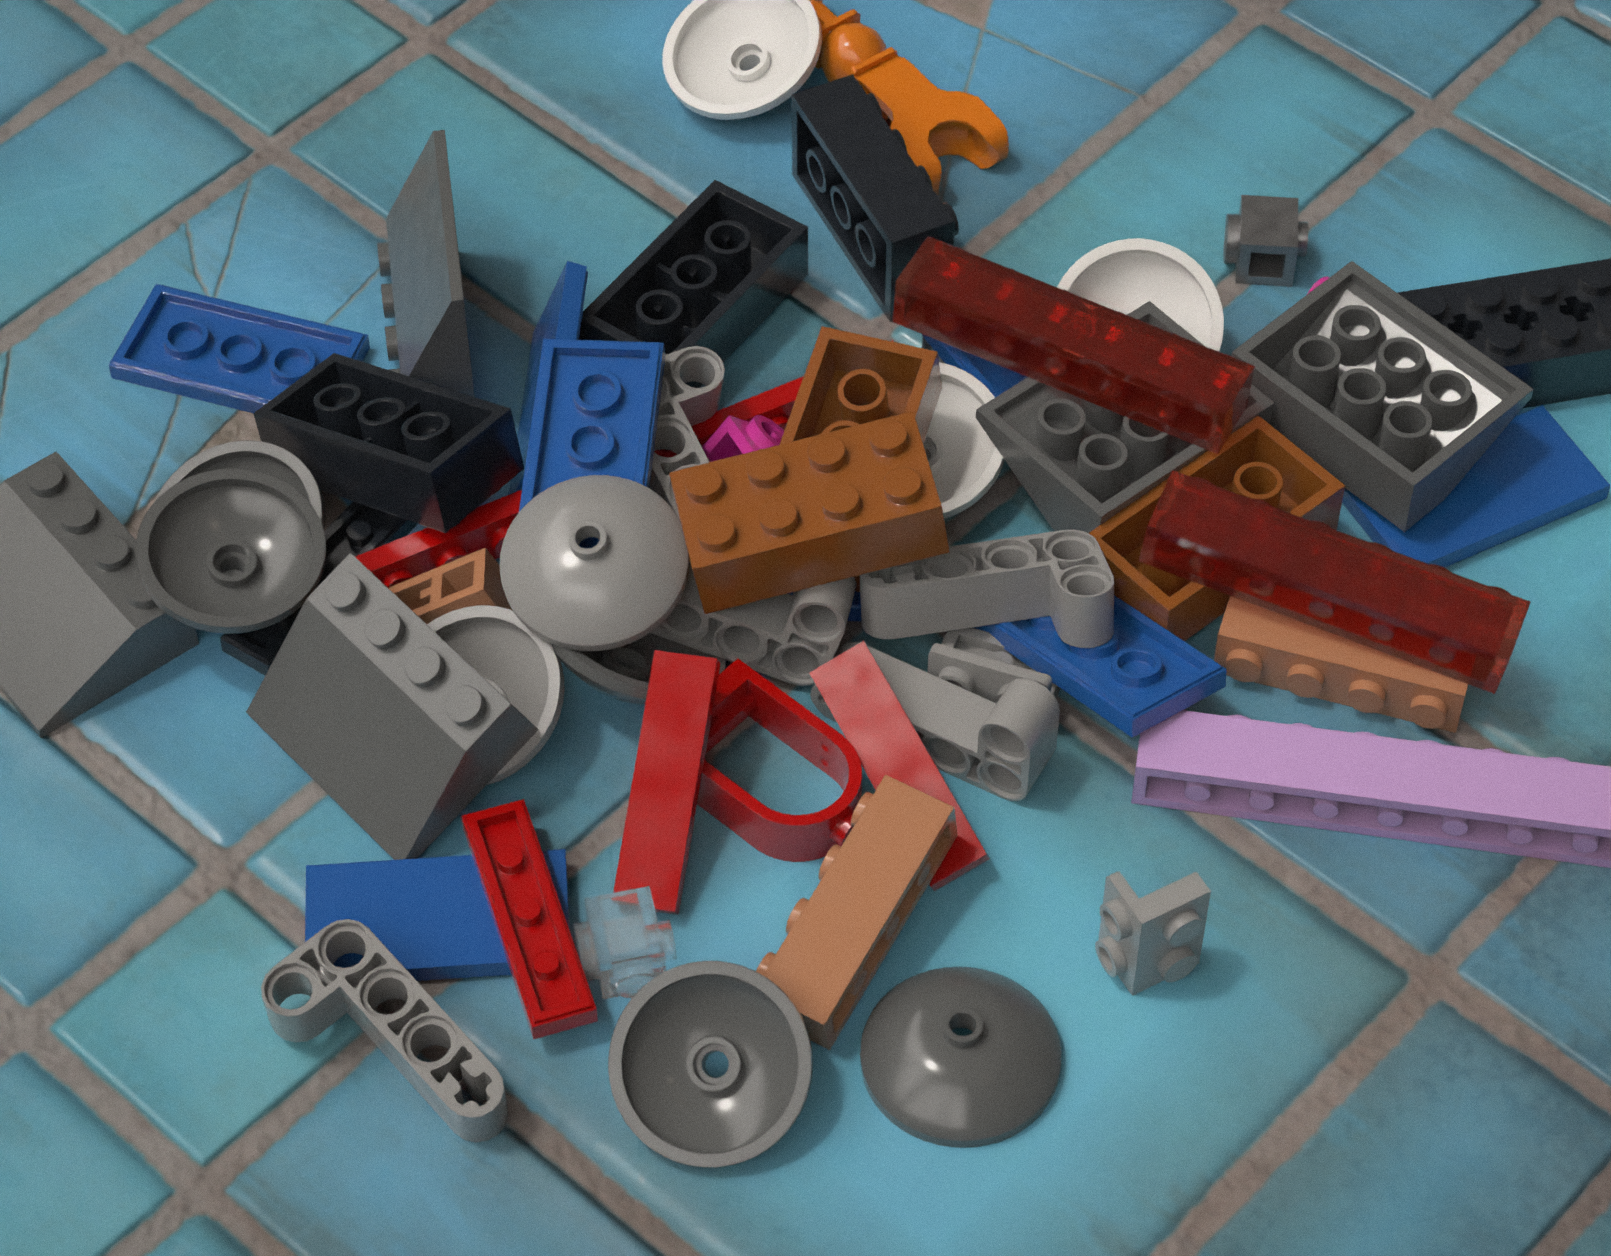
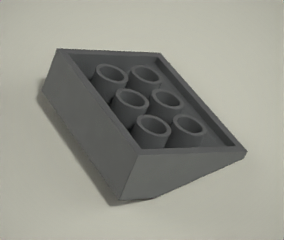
(426, 277)
(1381, 393)
(1082, 458)
(72, 600)
(384, 712)

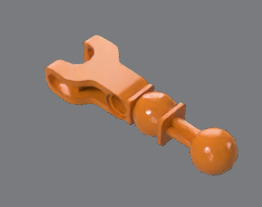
(927, 117)

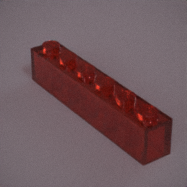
(1073, 344)
(1334, 581)

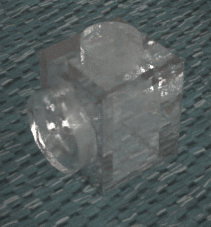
(623, 942)

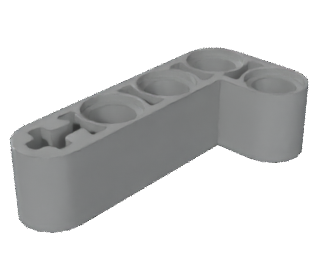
(682, 408)
(997, 583)
(773, 635)
(968, 736)
(398, 1035)

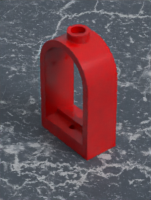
(779, 835)

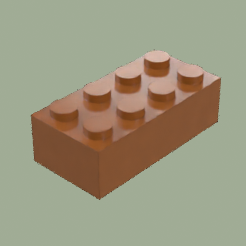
(862, 381)
(1251, 463)
(809, 512)

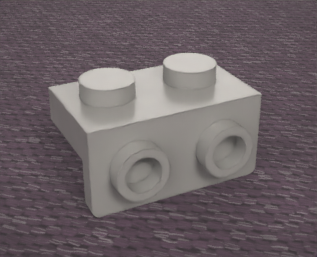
(980, 664)
(1153, 934)

